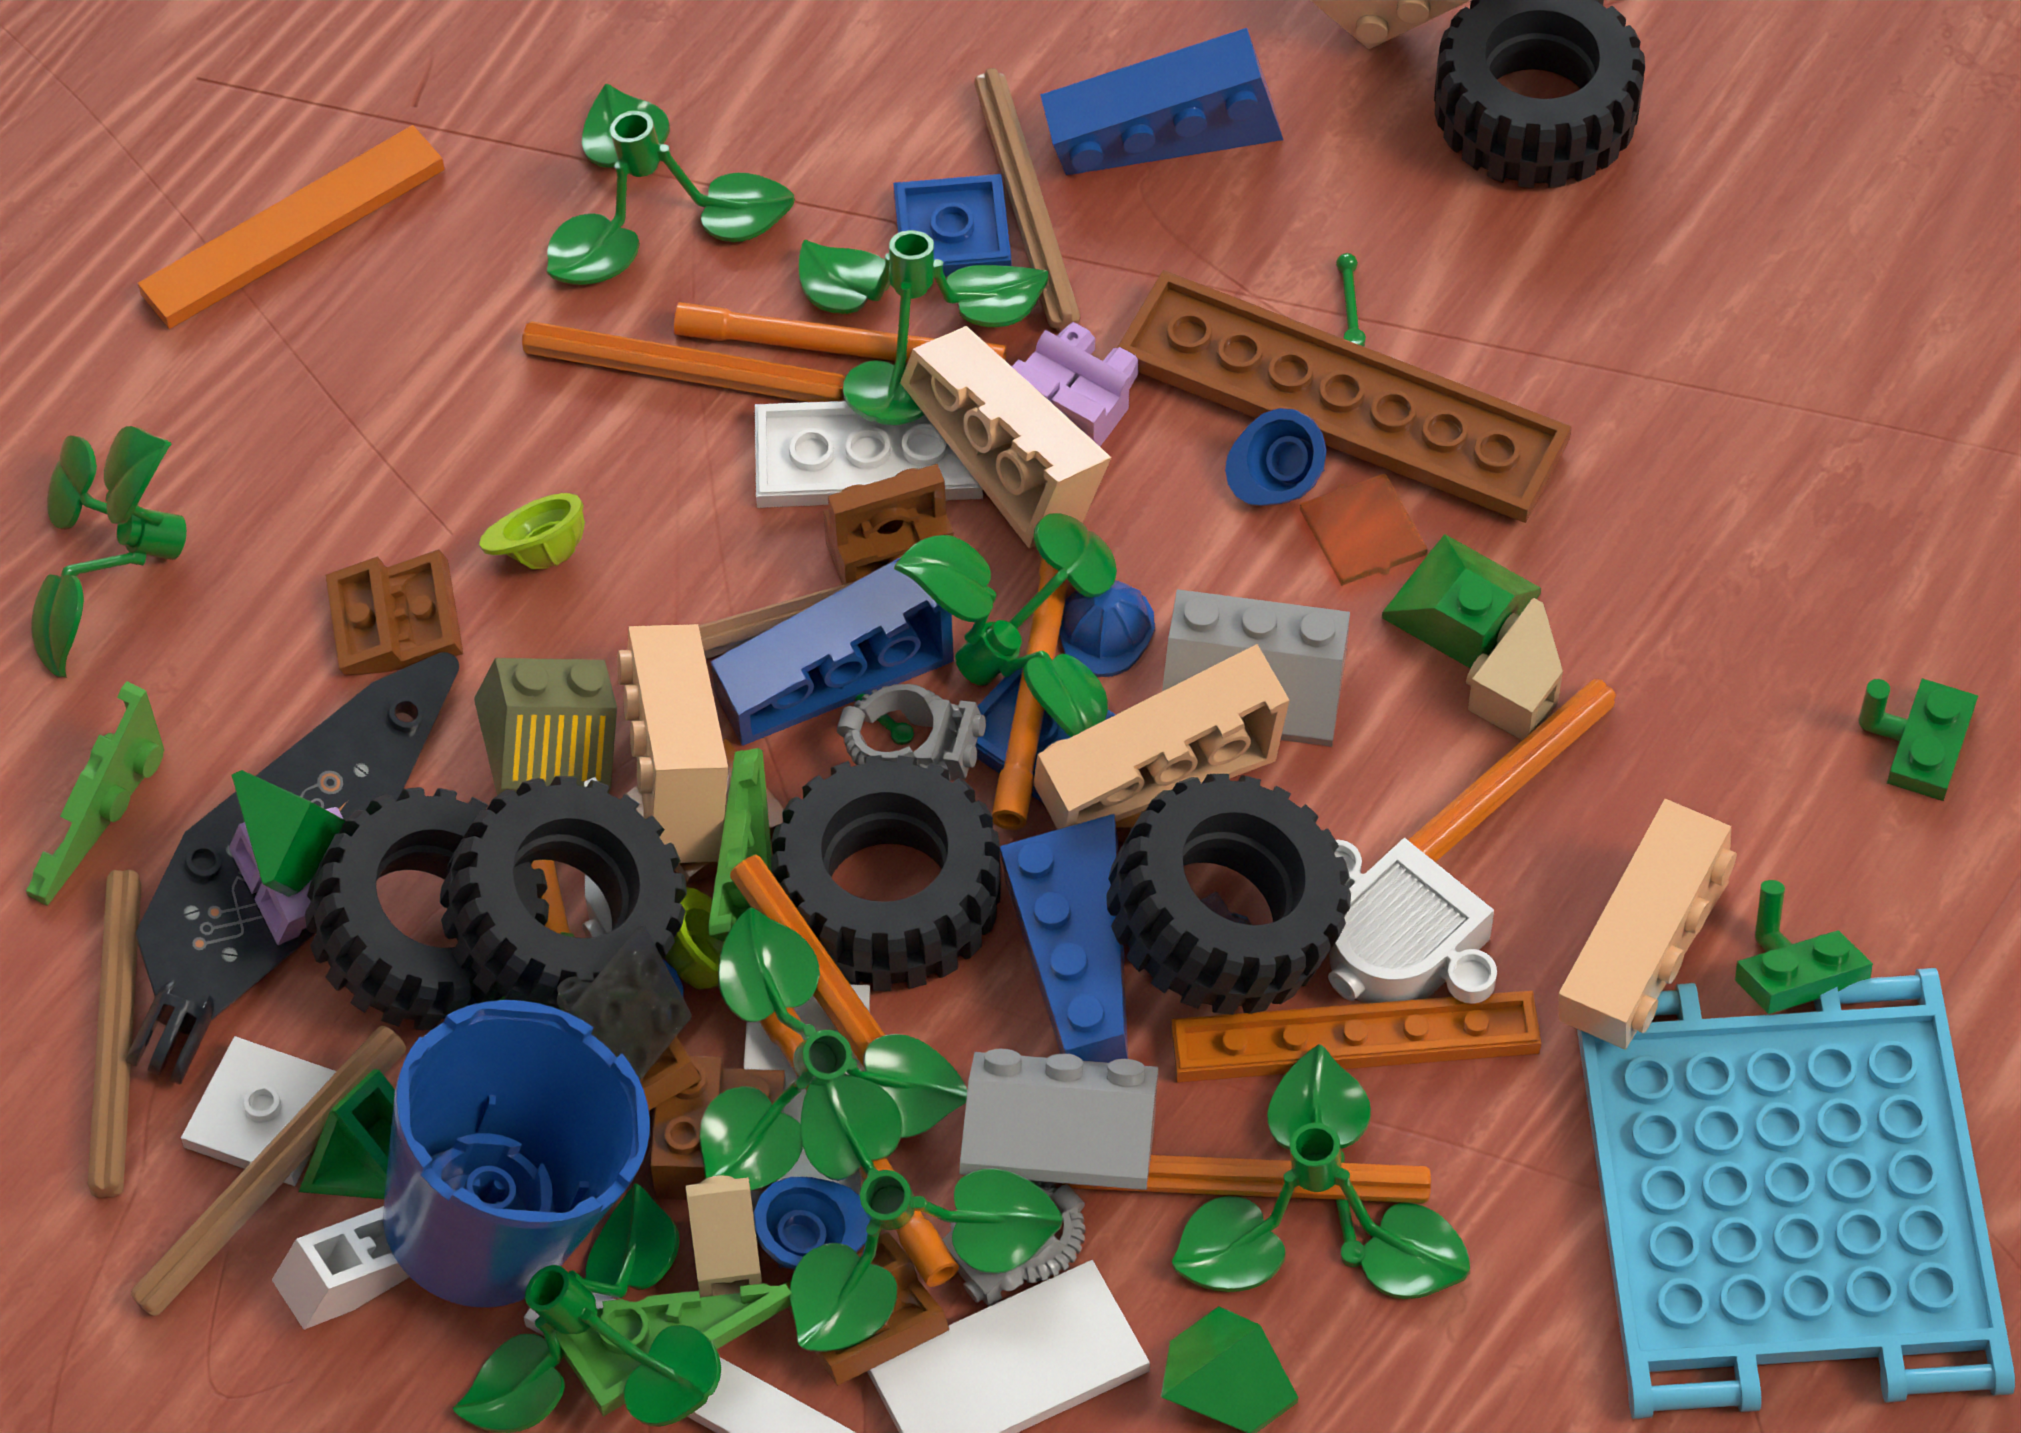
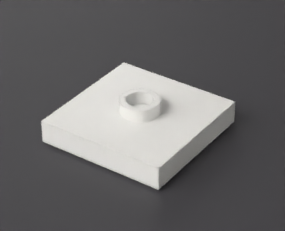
(251, 1102)

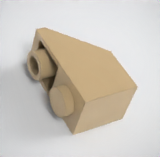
(1520, 677)
(723, 1235)

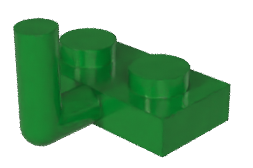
(1927, 739)
(1798, 971)

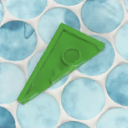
(102, 790)
(744, 835)
(721, 1318)

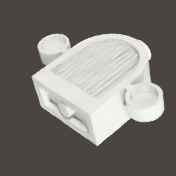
(1410, 932)

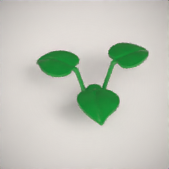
(631, 138)
(847, 277)
(143, 531)
(958, 583)
(774, 969)
(1315, 1116)
(632, 1251)
(844, 1296)

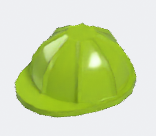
(538, 532)
(695, 952)

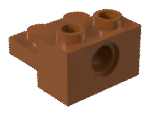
(905, 504)
(676, 1143)

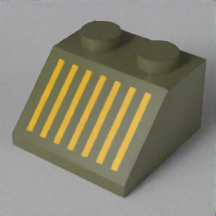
(547, 720)

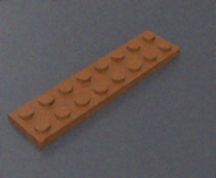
(1353, 394)

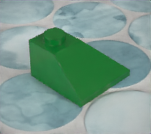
(1459, 601)

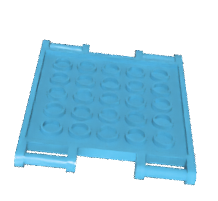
(1793, 1196)

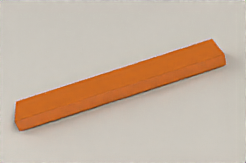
(290, 226)
(1356, 1035)

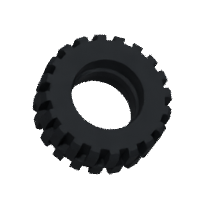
(1534, 136)
(891, 806)
(568, 826)
(1265, 842)
(358, 938)

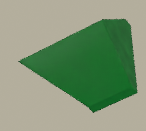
(284, 832)
(354, 1143)
(1227, 1372)

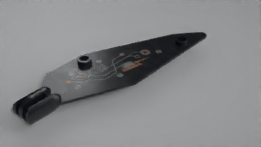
(203, 927)

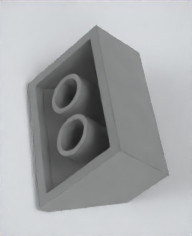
(1298, 641)
(1060, 1118)

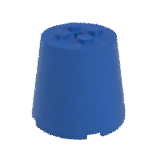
(506, 1148)

